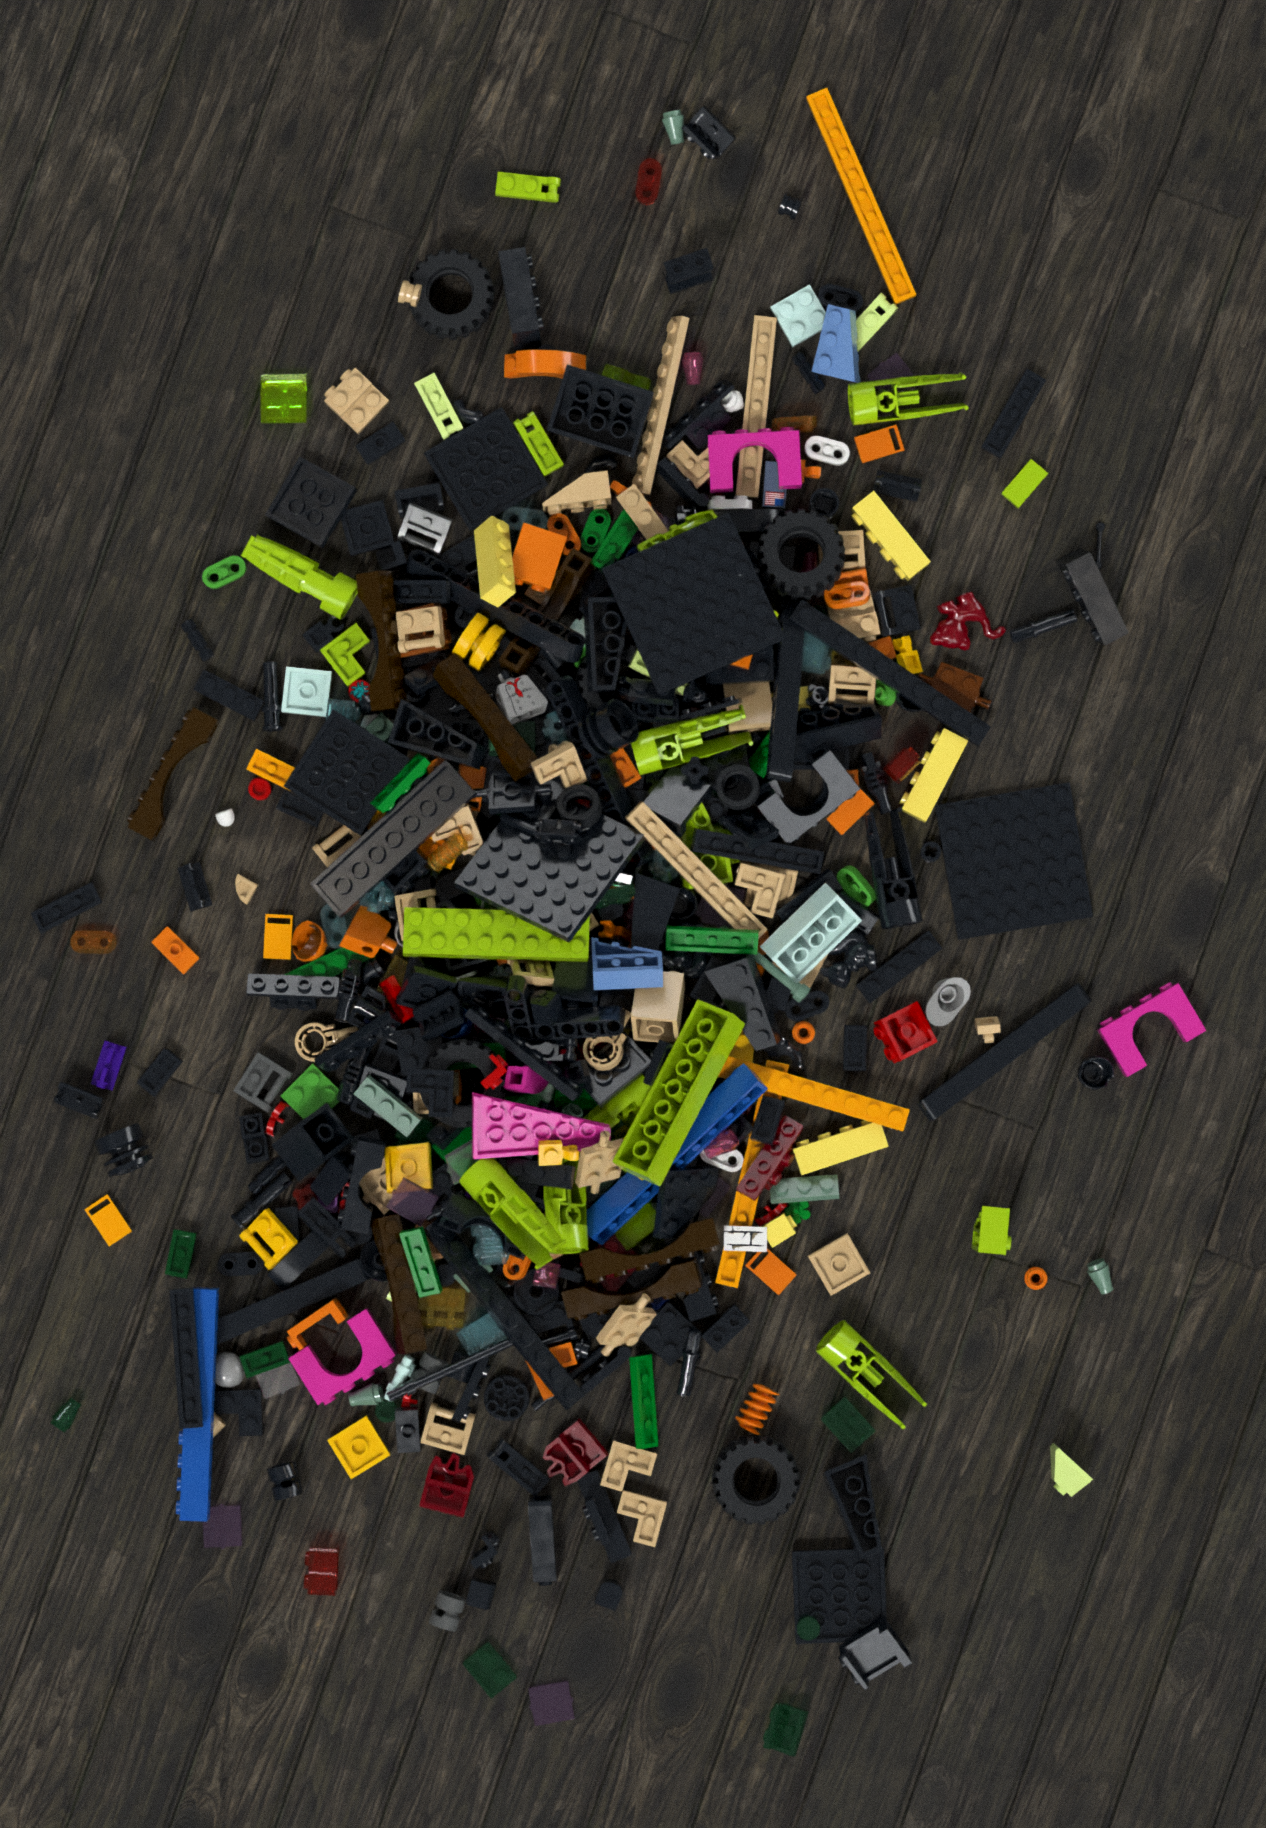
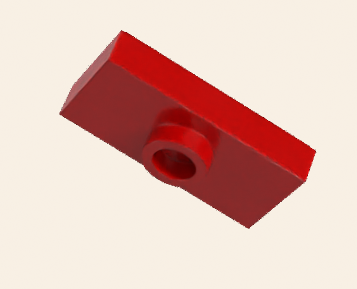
(391, 989)

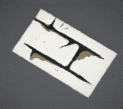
(745, 1238)

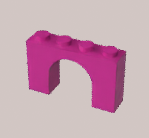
(782, 444)
(1118, 1032)
(325, 1384)

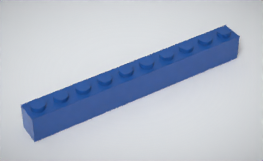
(717, 1113)
(198, 1442)

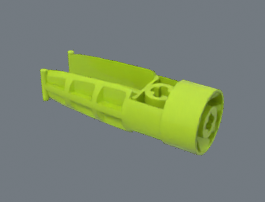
(866, 402)
(302, 574)
(686, 741)
(623, 1106)
(511, 1210)
(567, 1215)
(840, 1345)

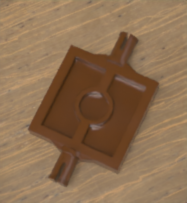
(958, 686)

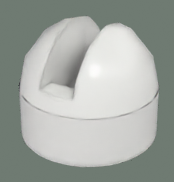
(225, 817)

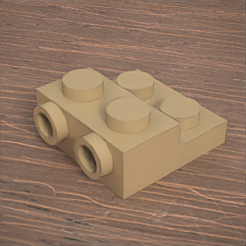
(355, 400)
(858, 620)

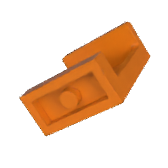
(537, 557)
(333, 1307)

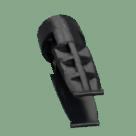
(898, 871)

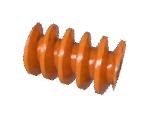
(756, 1408)

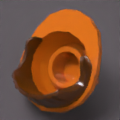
(309, 941)

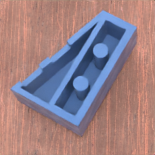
(837, 345)
(625, 967)

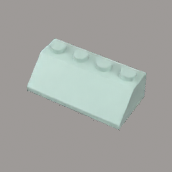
(810, 933)

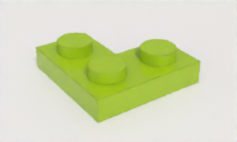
(340, 653)

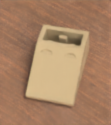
(584, 492)

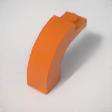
(541, 363)

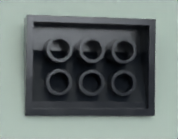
(600, 411)

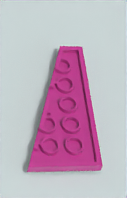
(514, 1128)

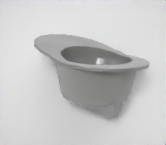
(947, 1000)

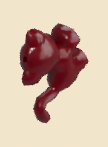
(953, 631)

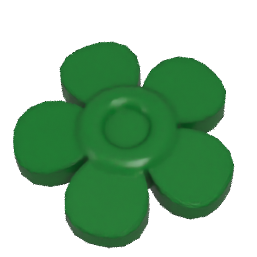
(797, 1211)

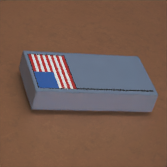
(771, 494)

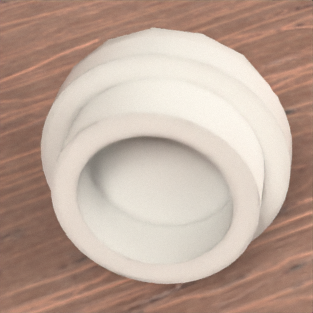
(733, 401)

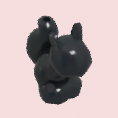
(857, 955)
(683, 961)

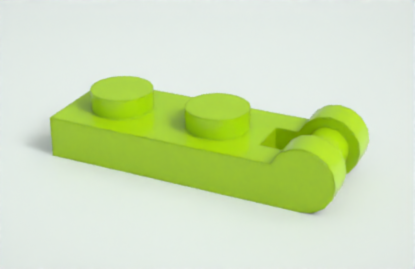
(527, 187)
(538, 444)

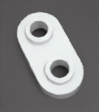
(827, 448)
(721, 503)
(722, 1160)

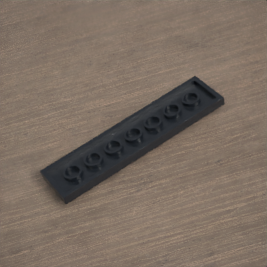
(393, 838)

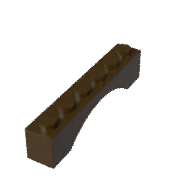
(566, 586)
(377, 594)
(463, 686)
(196, 731)
(603, 1262)
(587, 1299)
(406, 1314)

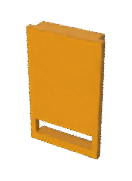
(277, 938)
(109, 1221)

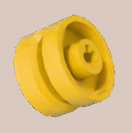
(481, 643)

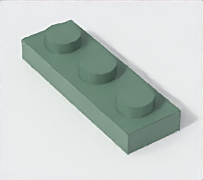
(388, 1105)
(805, 1189)

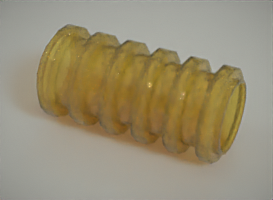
(447, 852)

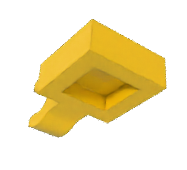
(907, 658)
(552, 1152)

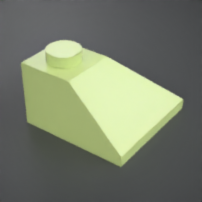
(1067, 1473)

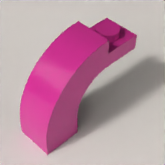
(524, 1080)

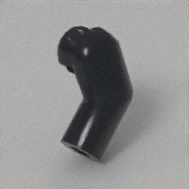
(465, 415)

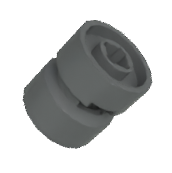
(429, 1364)
(447, 1610)

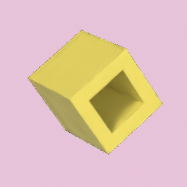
(780, 1229)

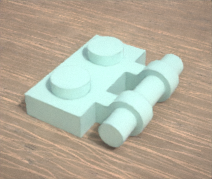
(403, 1370)

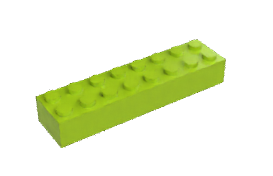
(485, 936)
(678, 1092)

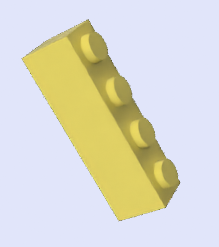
(890, 536)
(494, 561)
(933, 775)
(839, 1147)

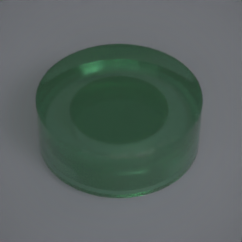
(808, 1628)

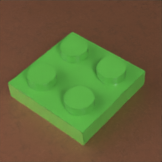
(311, 1092)

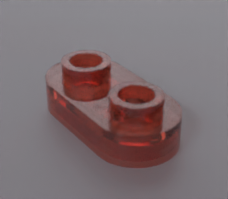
(648, 182)

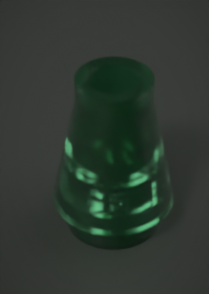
(65, 1415)

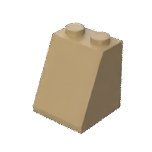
(756, 704)
(659, 1010)

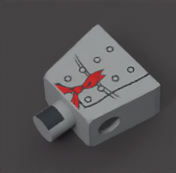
(519, 698)

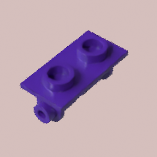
(108, 1065)

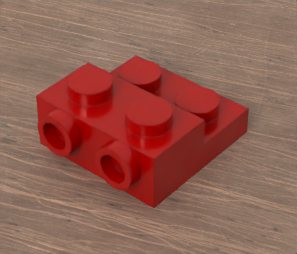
(904, 1032)

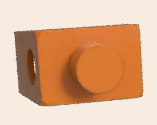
(368, 934)

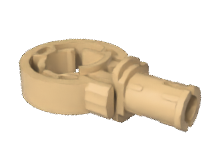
(337, 1036)
(616, 1041)

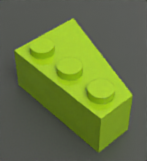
(991, 1231)

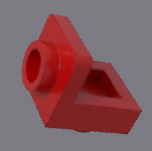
(494, 1078)

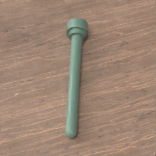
(798, 990)

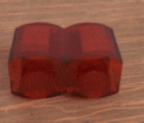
(902, 764)
(322, 1570)

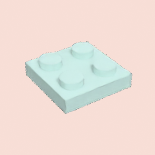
(799, 315)
(306, 691)

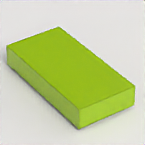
(1024, 483)

